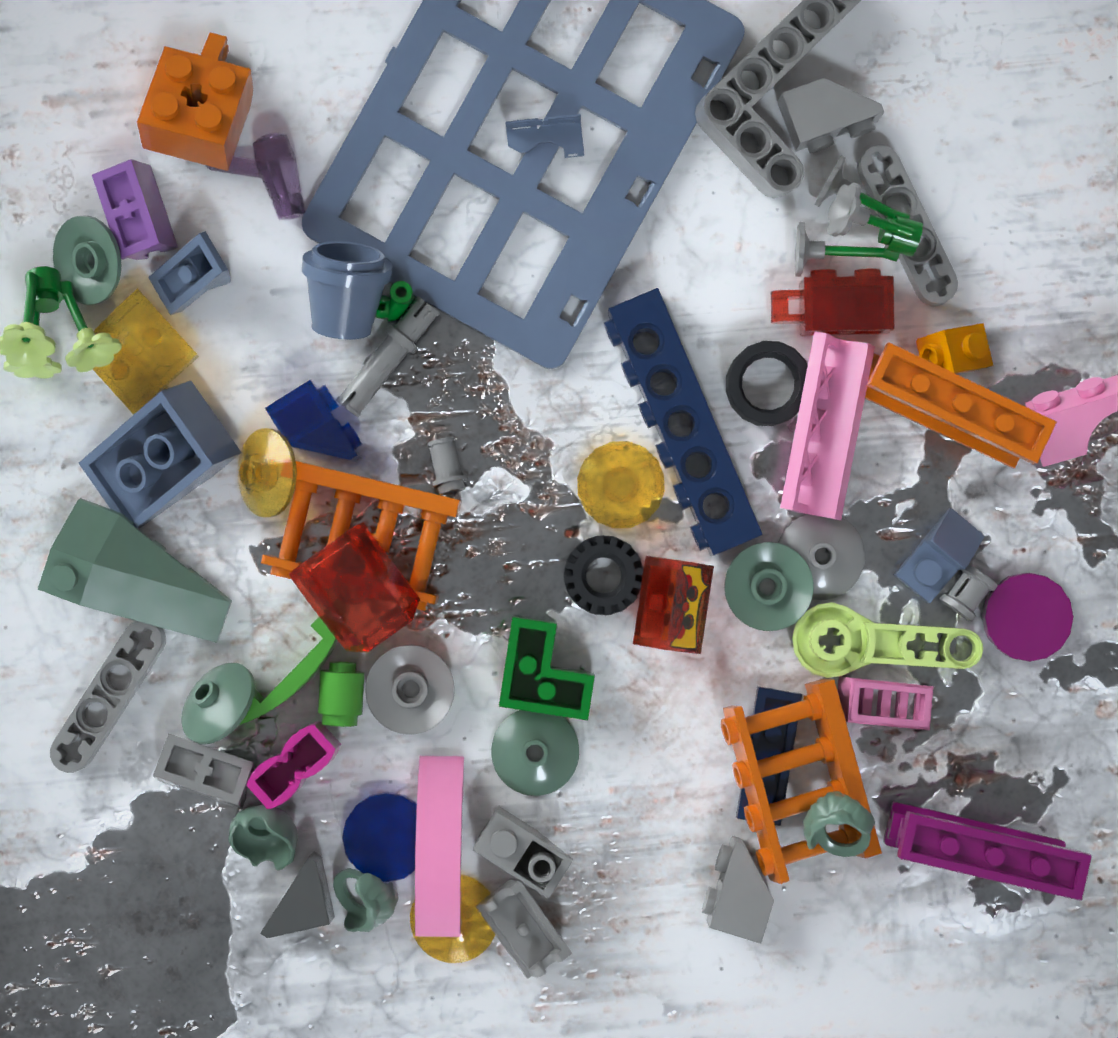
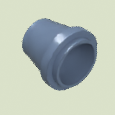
(345, 287)

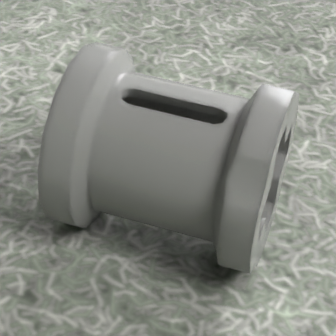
(968, 592)

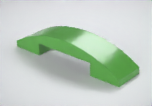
(297, 677)

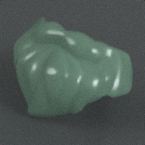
(838, 810)
(377, 897)

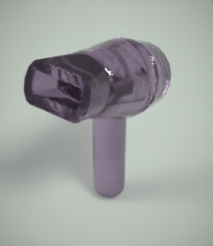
(277, 169)

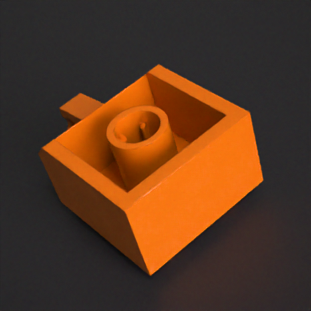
(197, 105)

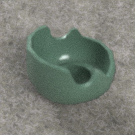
(264, 836)

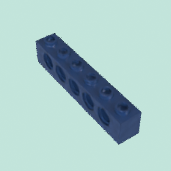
(650, 315)

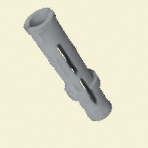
(388, 356)

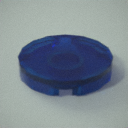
(382, 836)

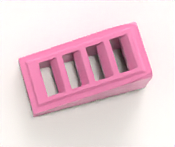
(849, 697)

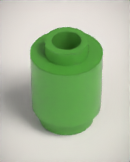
(341, 694)

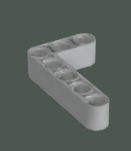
(740, 99)

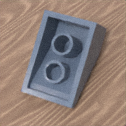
(160, 454)

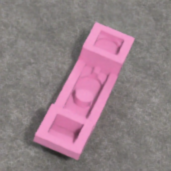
(439, 846)

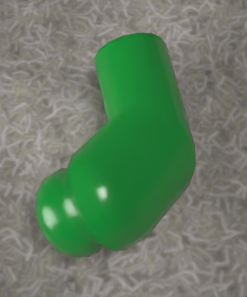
(394, 306)

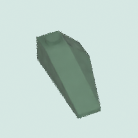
(122, 572)

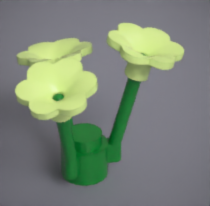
(26, 343)

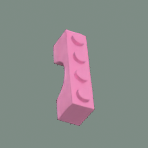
(1076, 415)

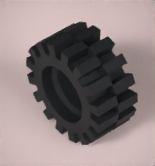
(623, 594)

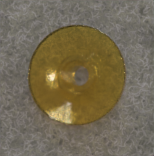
(267, 472)
(475, 932)

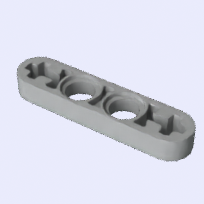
(905, 188)
(103, 692)

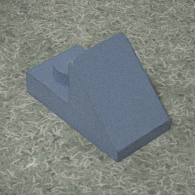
(190, 274)
(940, 555)

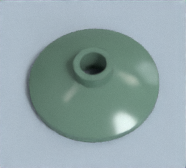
(89, 258)
(792, 586)
(218, 703)
(532, 728)

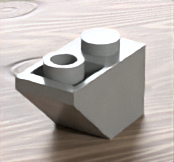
(825, 111)
(522, 852)
(741, 897)

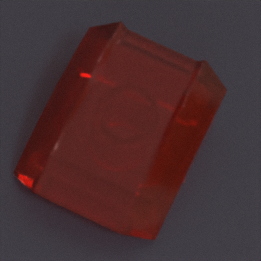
(357, 590)

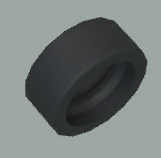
(734, 379)

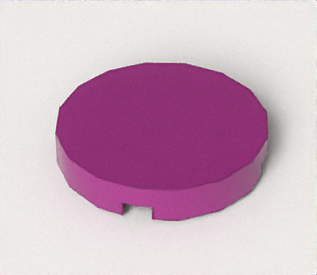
(1027, 617)

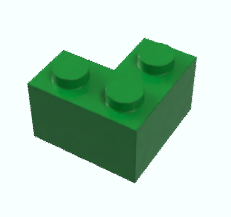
(531, 680)

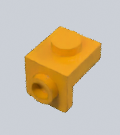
(957, 349)

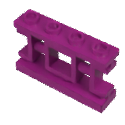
(986, 850)

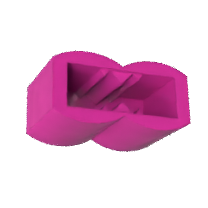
(287, 771)

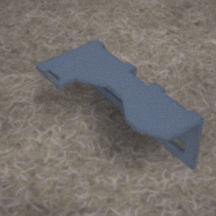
(564, 135)

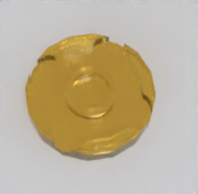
(620, 484)

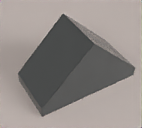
(305, 903)

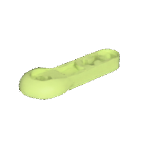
(871, 642)

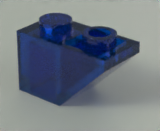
(310, 424)

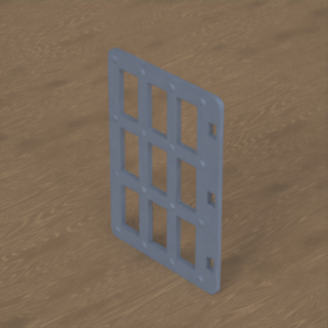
(594, 237)

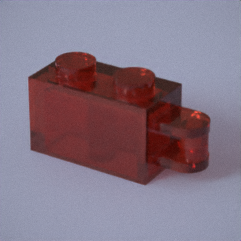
(838, 304)

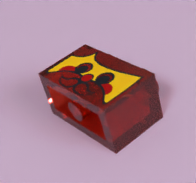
(673, 605)

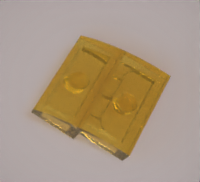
(149, 353)

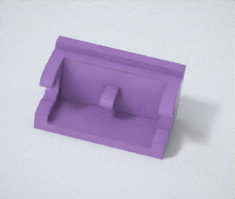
(134, 209)

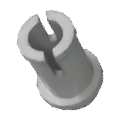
(446, 466)

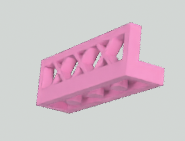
(827, 426)

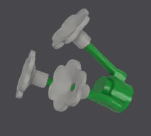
(896, 231)

